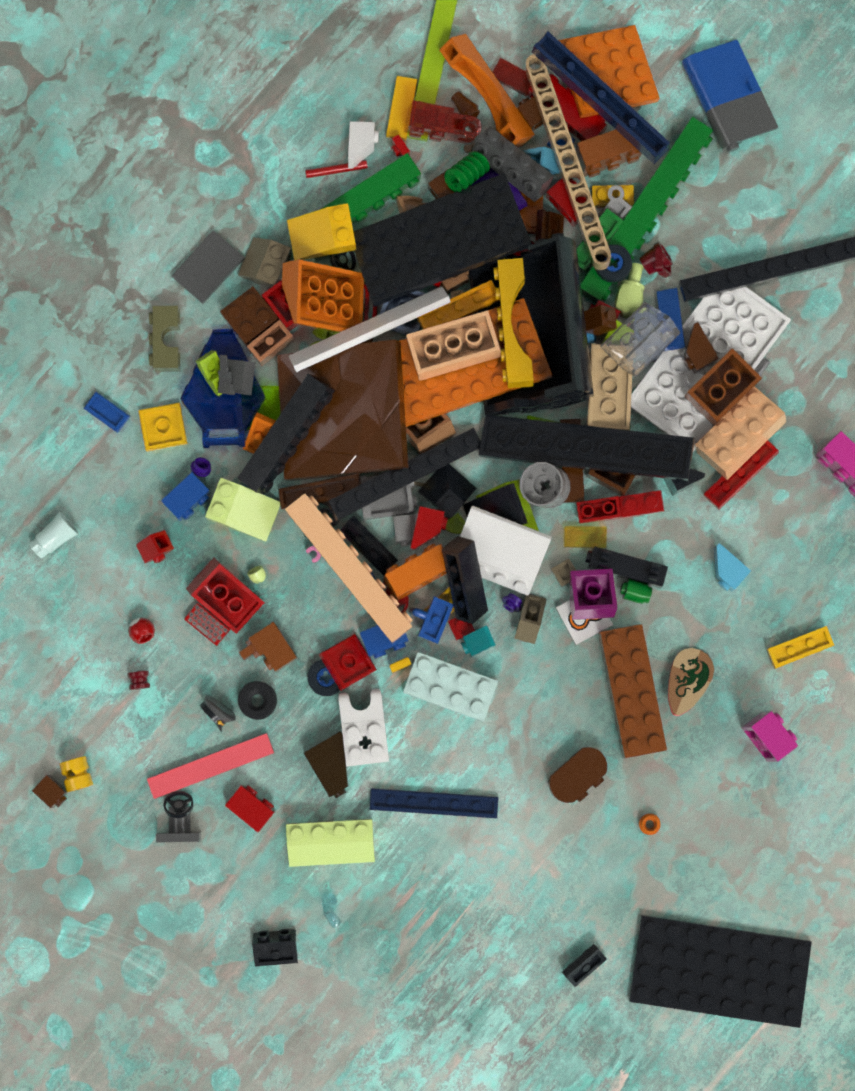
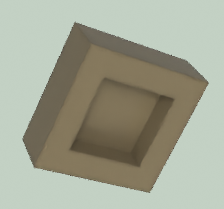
(562, 572)

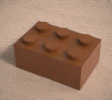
(605, 152)
(723, 387)

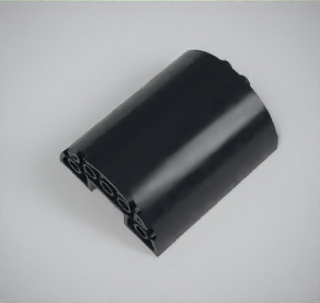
(557, 312)

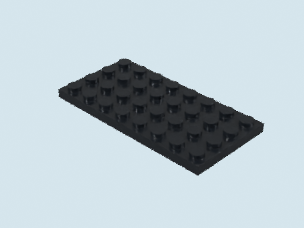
(440, 240)
(720, 971)

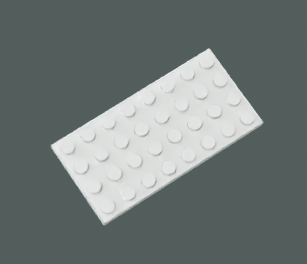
(729, 321)

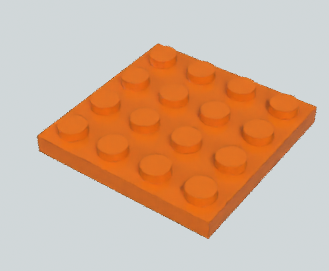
(619, 62)

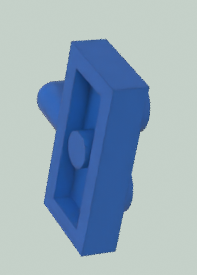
(434, 619)

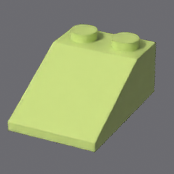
(243, 510)

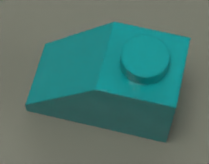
(478, 641)

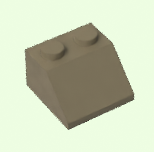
(265, 262)

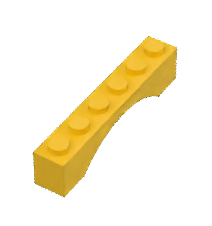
(518, 365)

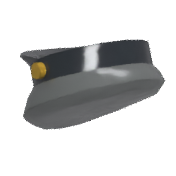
(217, 711)

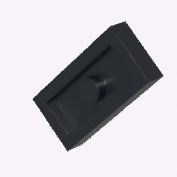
(584, 965)

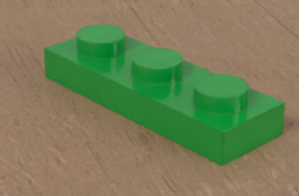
(610, 223)

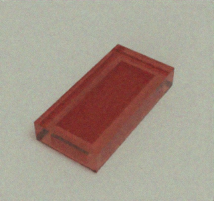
(512, 76)

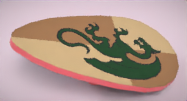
(688, 679)

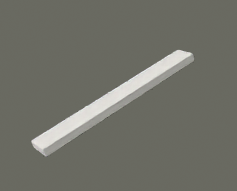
(369, 329)

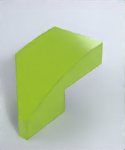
(209, 366)

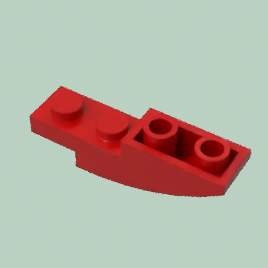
(620, 507)

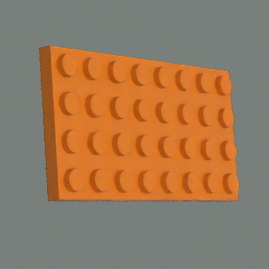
(473, 383)

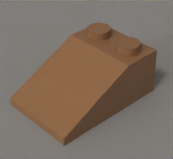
(430, 433)

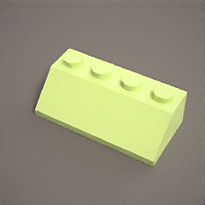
(330, 842)

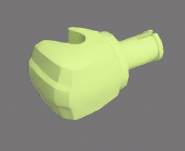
(630, 292)

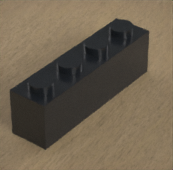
(465, 579)

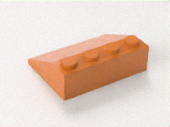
(323, 295)

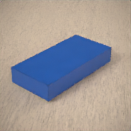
(106, 412)

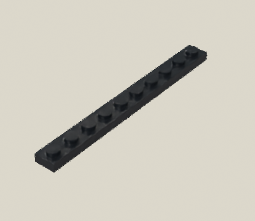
(768, 269)

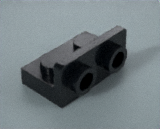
(275, 947)

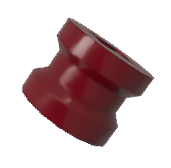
(138, 680)

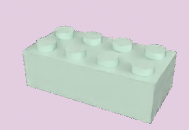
(450, 687)

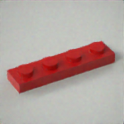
(725, 489)

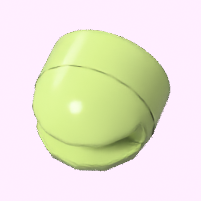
(257, 574)

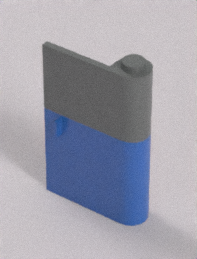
(729, 94)

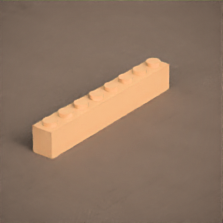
(348, 567)

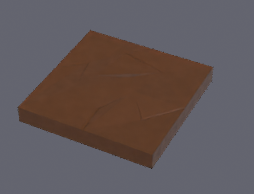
(364, 420)

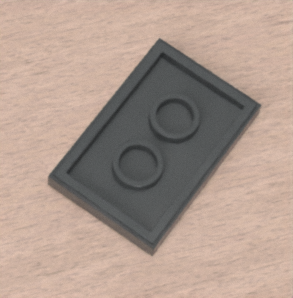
(208, 267)

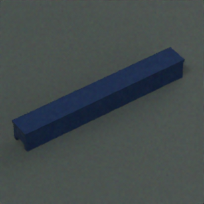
(601, 97)

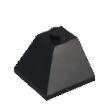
(447, 490)

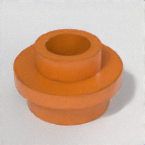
(656, 824)

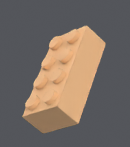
(453, 345)
(740, 433)

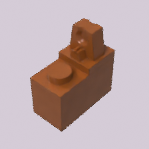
(273, 645)

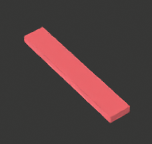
(210, 766)

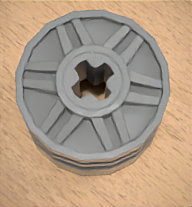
(533, 486)

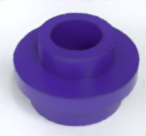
(201, 467)
(512, 603)

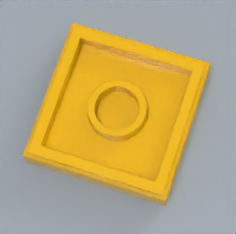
(162, 427)

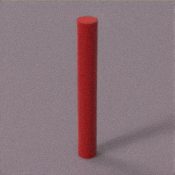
(334, 169)

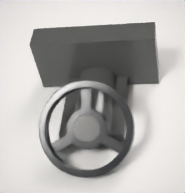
(179, 820)

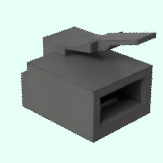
(235, 376)

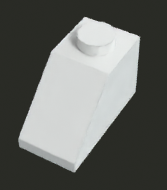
(361, 141)

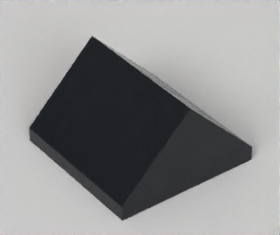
(677, 486)

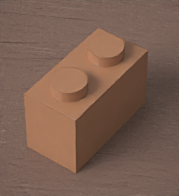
(270, 343)

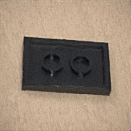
(500, 502)

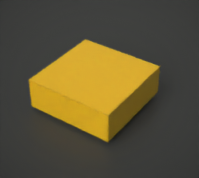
(399, 665)

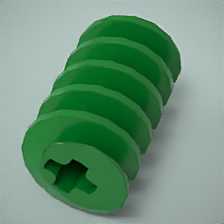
(466, 171)

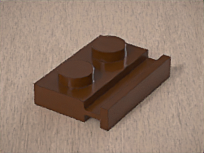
(548, 224)

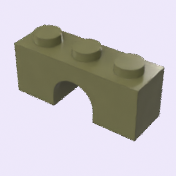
(164, 320)

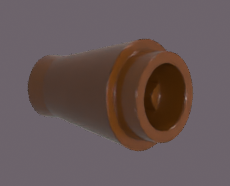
(465, 105)

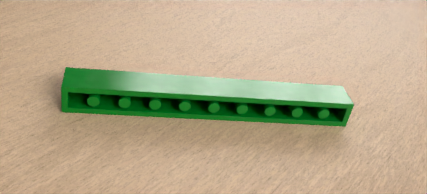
(653, 201)

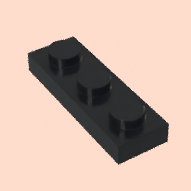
(368, 545)

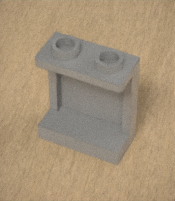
(394, 504)

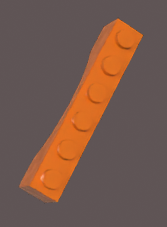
(466, 59)

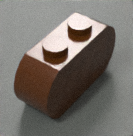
(578, 775)

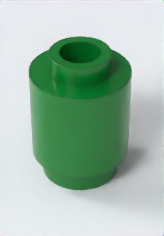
(636, 591)

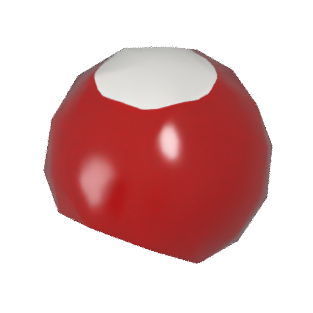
(141, 630)

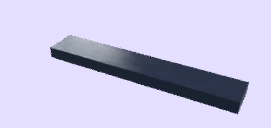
(434, 803)

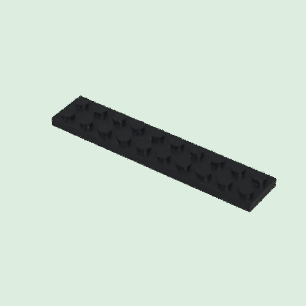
(587, 447)

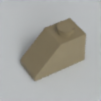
(530, 619)

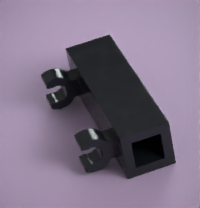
(627, 566)

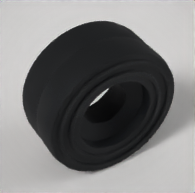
(245, 697)

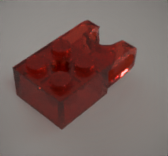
(440, 123)

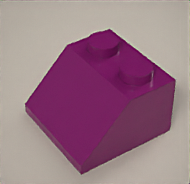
(592, 594)

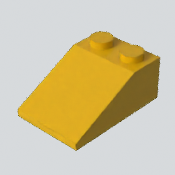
(322, 233)

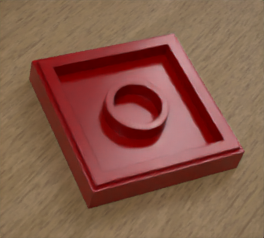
(347, 662)

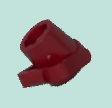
(657, 261)

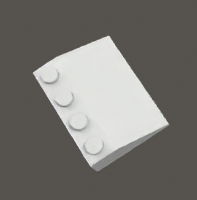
(505, 549)

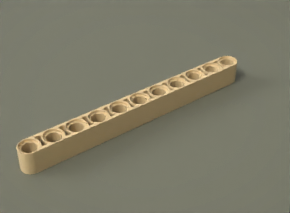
(568, 171)

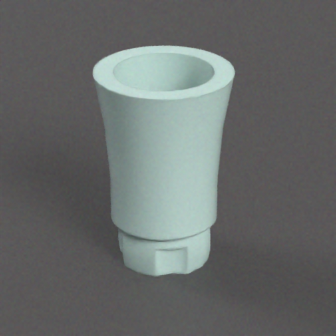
(53, 535)

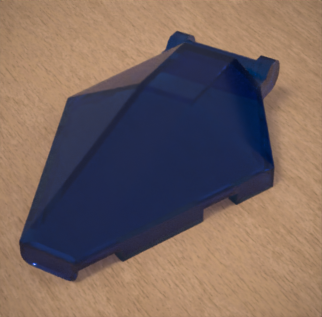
(223, 413)

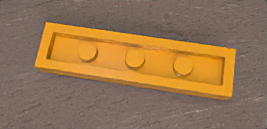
(461, 306)

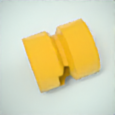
(76, 774)

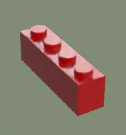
(581, 128)

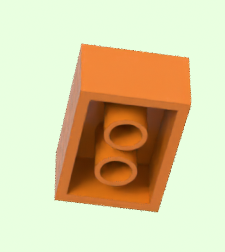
(415, 572)

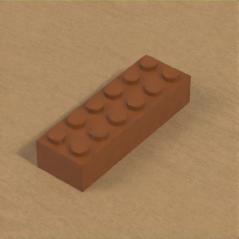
(632, 691)

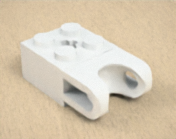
(362, 724)

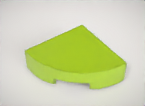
(455, 524)

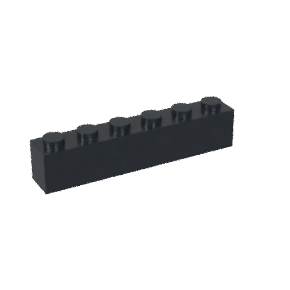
(286, 434)

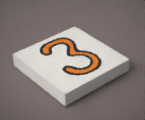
(584, 628)

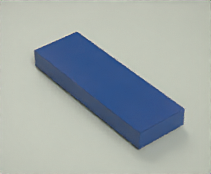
(669, 304)

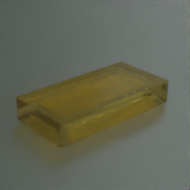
(585, 537)

